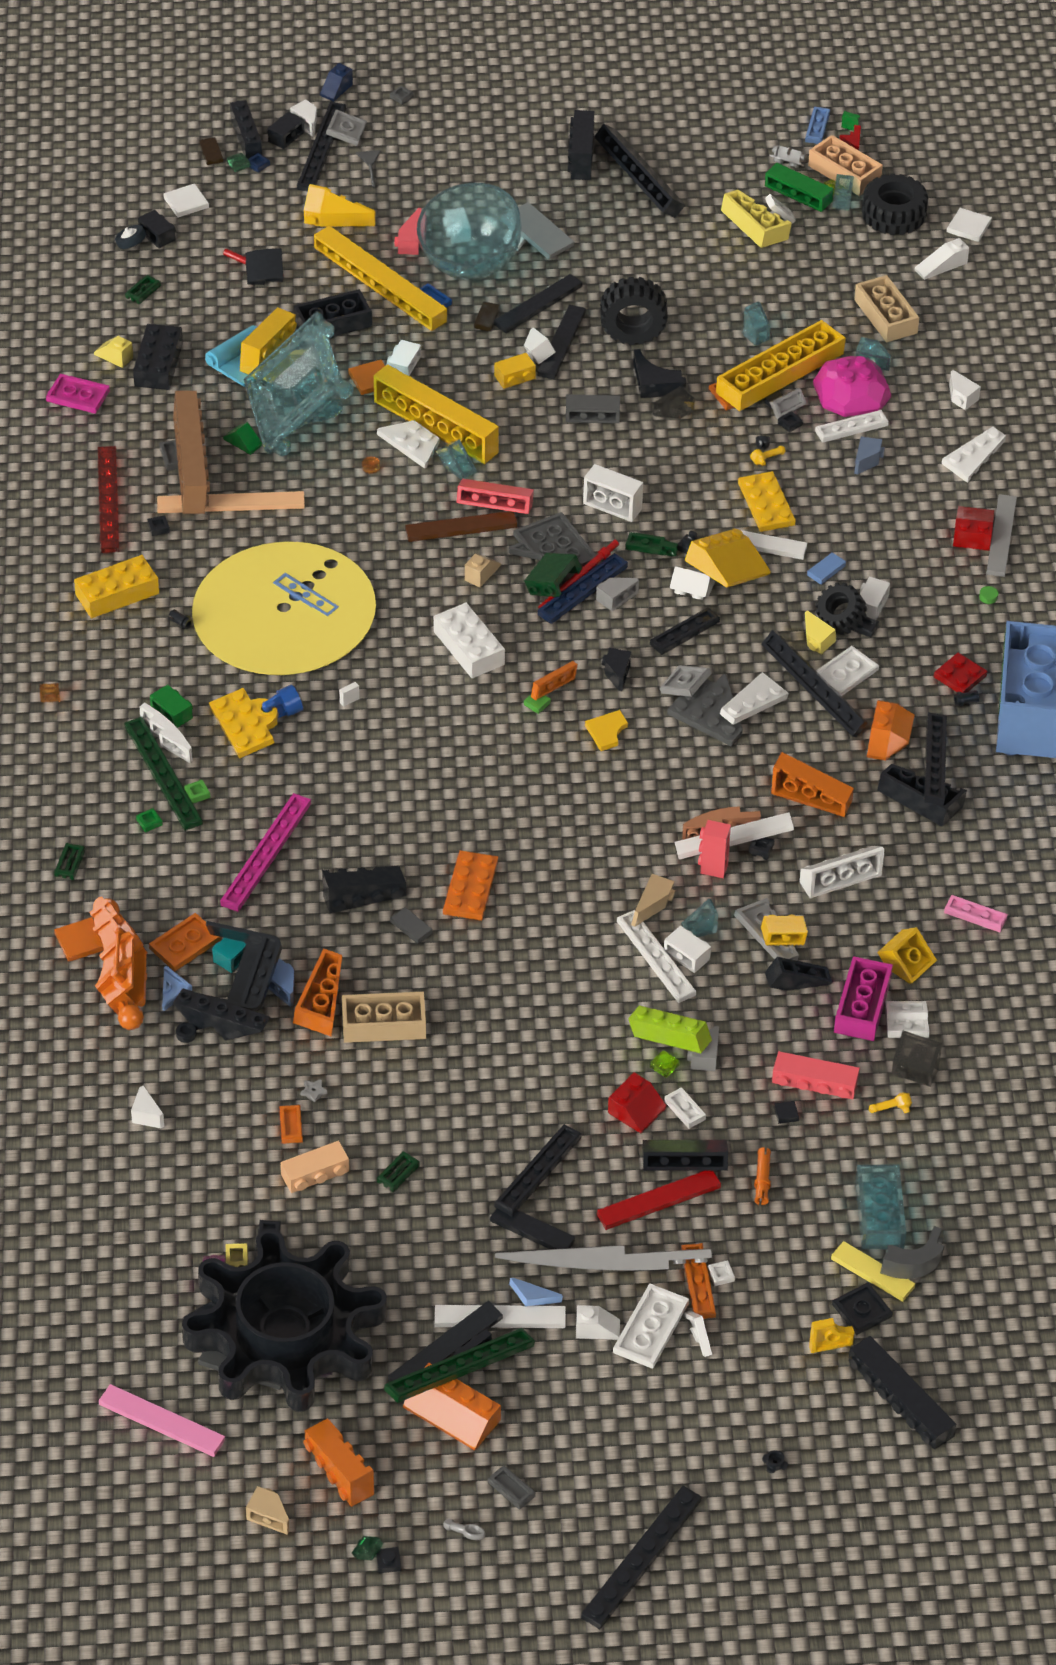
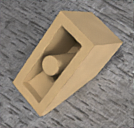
(480, 569)
(267, 1510)

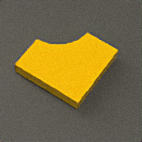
(606, 729)
(827, 1336)

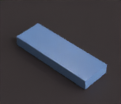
(817, 125)

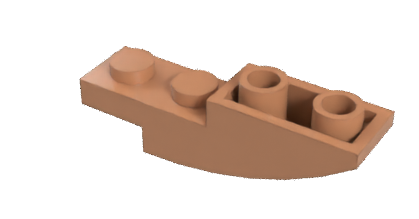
(725, 815)

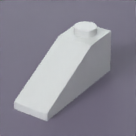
(944, 259)

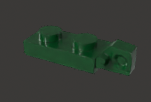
(650, 544)

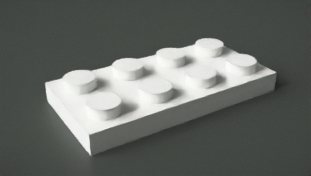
(651, 1326)

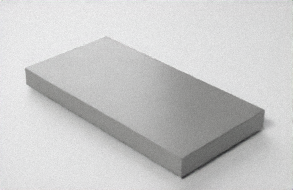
(542, 232)

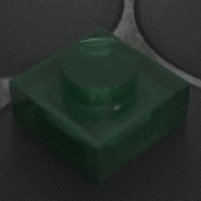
(238, 162)
(367, 1548)

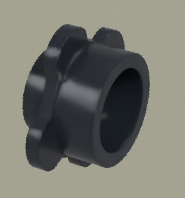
(774, 1456)

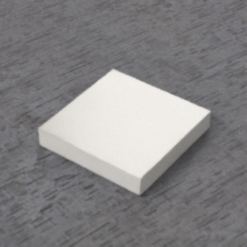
(186, 200)
(969, 224)

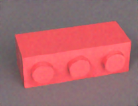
(714, 848)

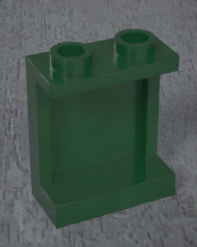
(550, 572)

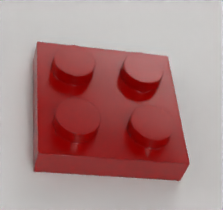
(960, 673)

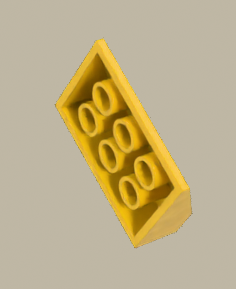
(727, 558)

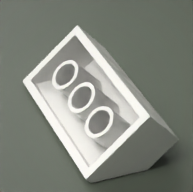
(842, 871)

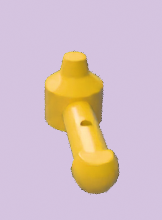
(759, 457)
(902, 1101)

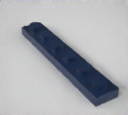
(582, 588)

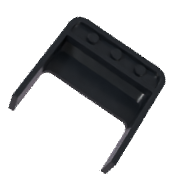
(255, 966)

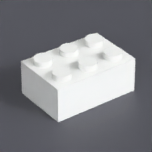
(613, 493)

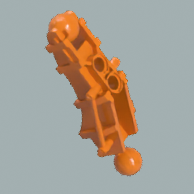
(124, 964)

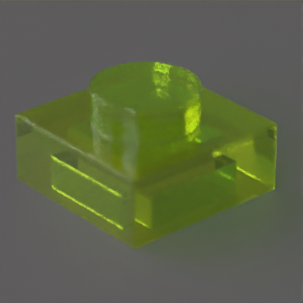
(664, 1063)

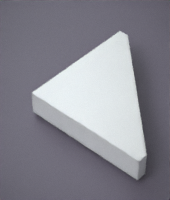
(699, 1331)

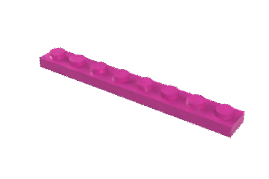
(265, 852)

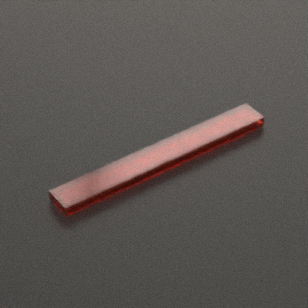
(108, 499)

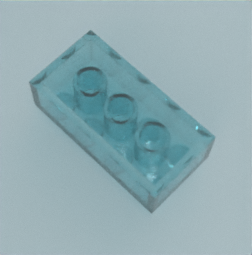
(880, 1206)

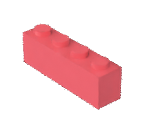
(495, 496)
(815, 1075)

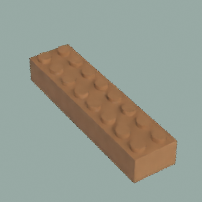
(191, 452)

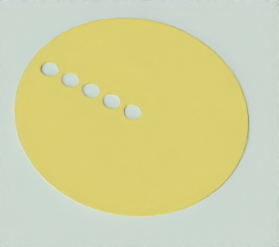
(240, 616)

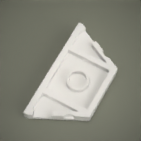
(411, 440)

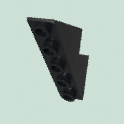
(226, 1018)

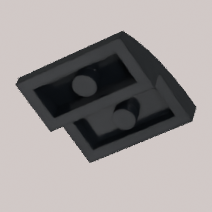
(264, 266)

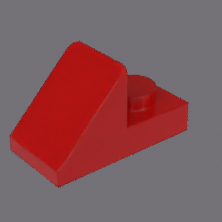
(854, 137)

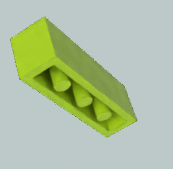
(670, 1029)

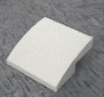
(906, 1016)

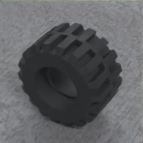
(834, 597)

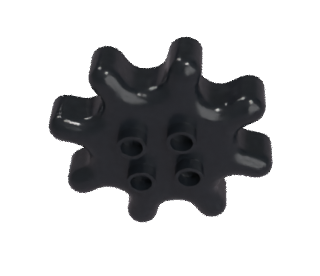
(284, 1320)

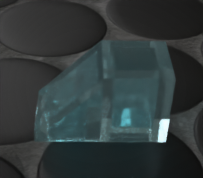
(755, 324)

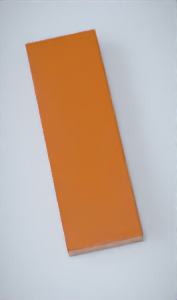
(554, 680)

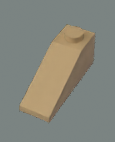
(654, 898)

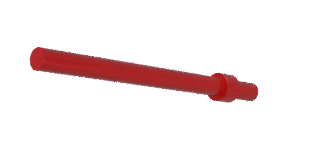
(602, 554)

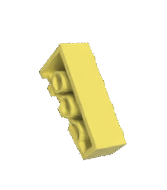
(754, 219)

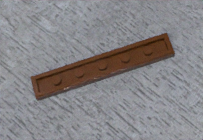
(460, 526)

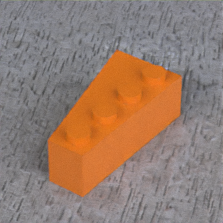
(810, 786)
(339, 1461)

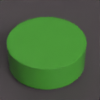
(988, 595)

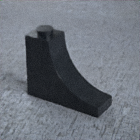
(654, 380)

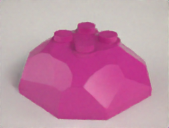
(851, 386)

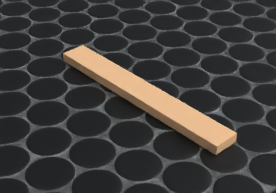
(238, 502)

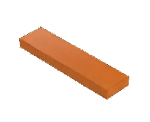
(699, 1285)

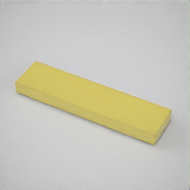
(870, 1270)

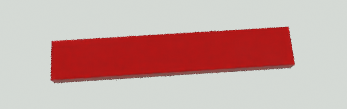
(658, 1199)

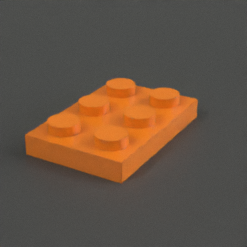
(183, 942)

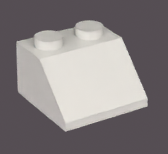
(692, 582)

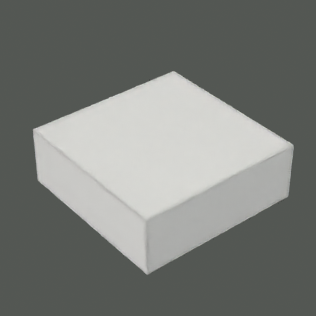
(349, 694)
(721, 1273)

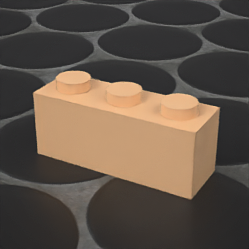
(315, 1167)

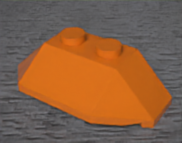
(889, 730)

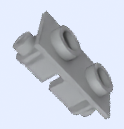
(794, 159)

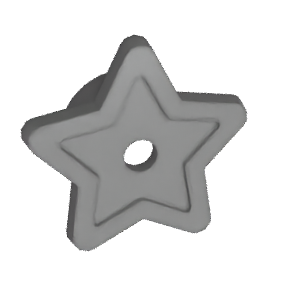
(313, 1095)

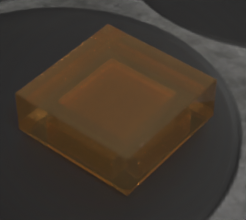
(49, 692)

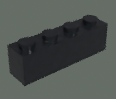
(245, 128)
(685, 1155)

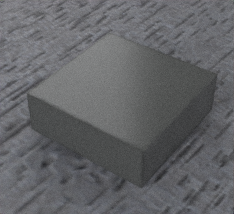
(401, 95)

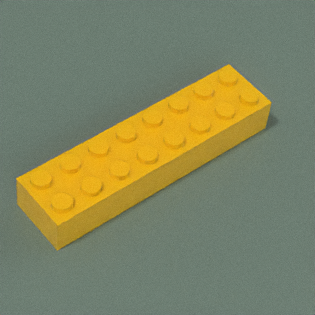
(780, 365)
(436, 413)

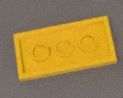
(766, 501)

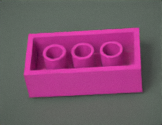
(863, 998)

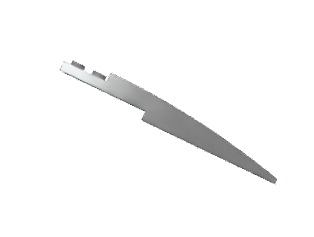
(606, 1258)

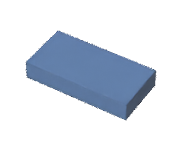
(826, 568)

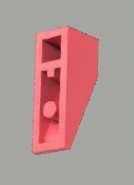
(407, 236)

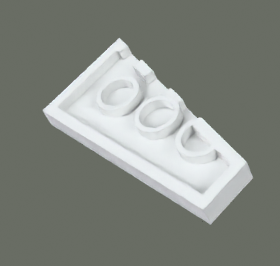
(970, 456)
(753, 699)

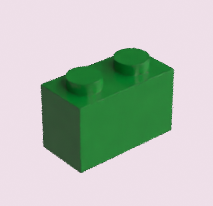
(172, 705)

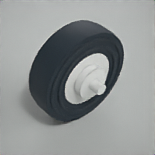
(130, 236)

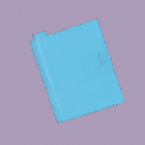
(227, 355)

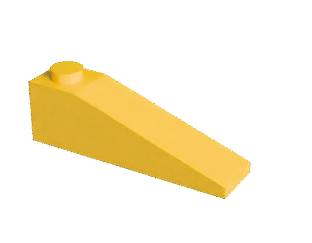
(328, 209)

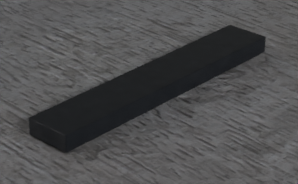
(538, 303)
(562, 341)
(537, 1170)
(449, 1342)

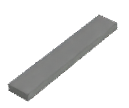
(1001, 535)

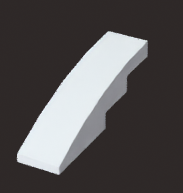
(169, 735)

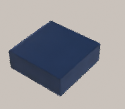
(258, 162)

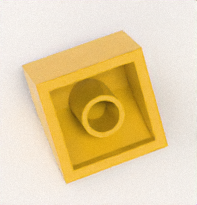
(908, 954)

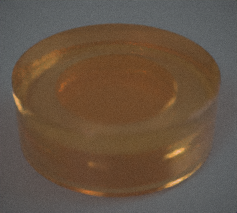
(371, 465)

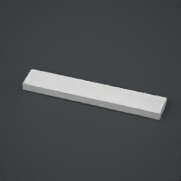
(741, 834)
(657, 958)
(512, 1316)

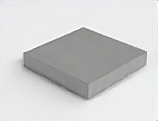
(346, 127)
(685, 680)

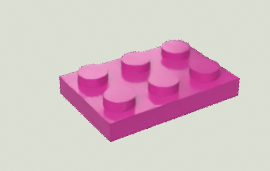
(77, 393)

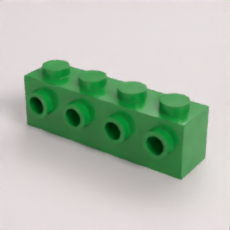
(799, 187)

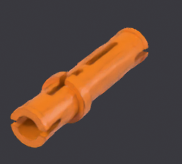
(762, 1183)

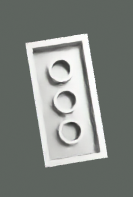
(469, 640)

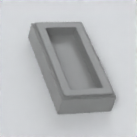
(788, 402)

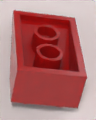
(973, 528)

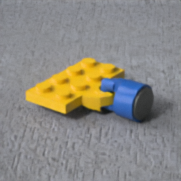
(249, 721)

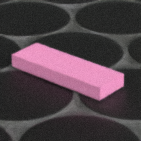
(975, 913)

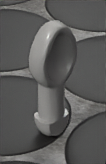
(470, 1531)

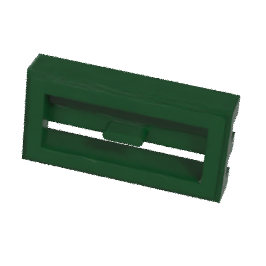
(144, 290)
(58, 871)
(392, 1182)

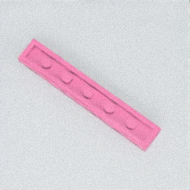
(162, 1420)

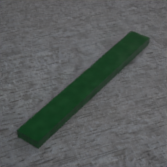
(163, 773)
(459, 1365)

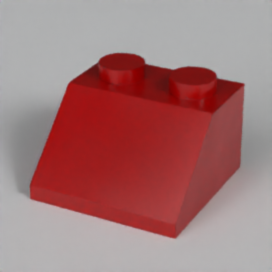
(636, 1103)

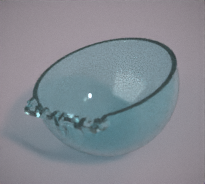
(470, 230)

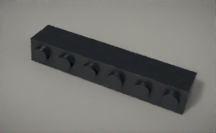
(902, 1392)

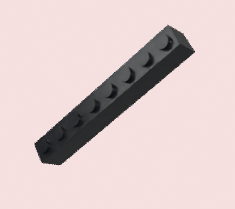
(639, 171)

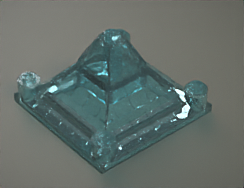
(297, 385)

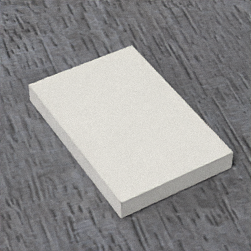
(848, 670)

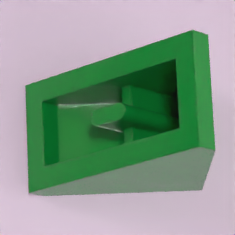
(243, 438)

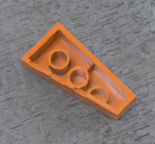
(318, 1000)

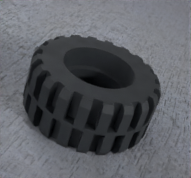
(879, 202)
(633, 328)

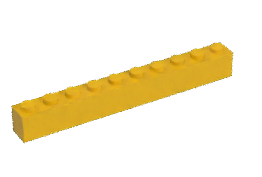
(380, 278)

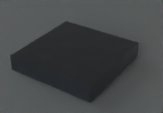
(862, 1308)

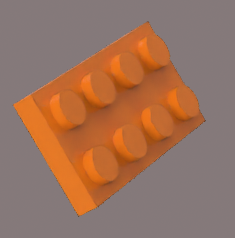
(470, 885)

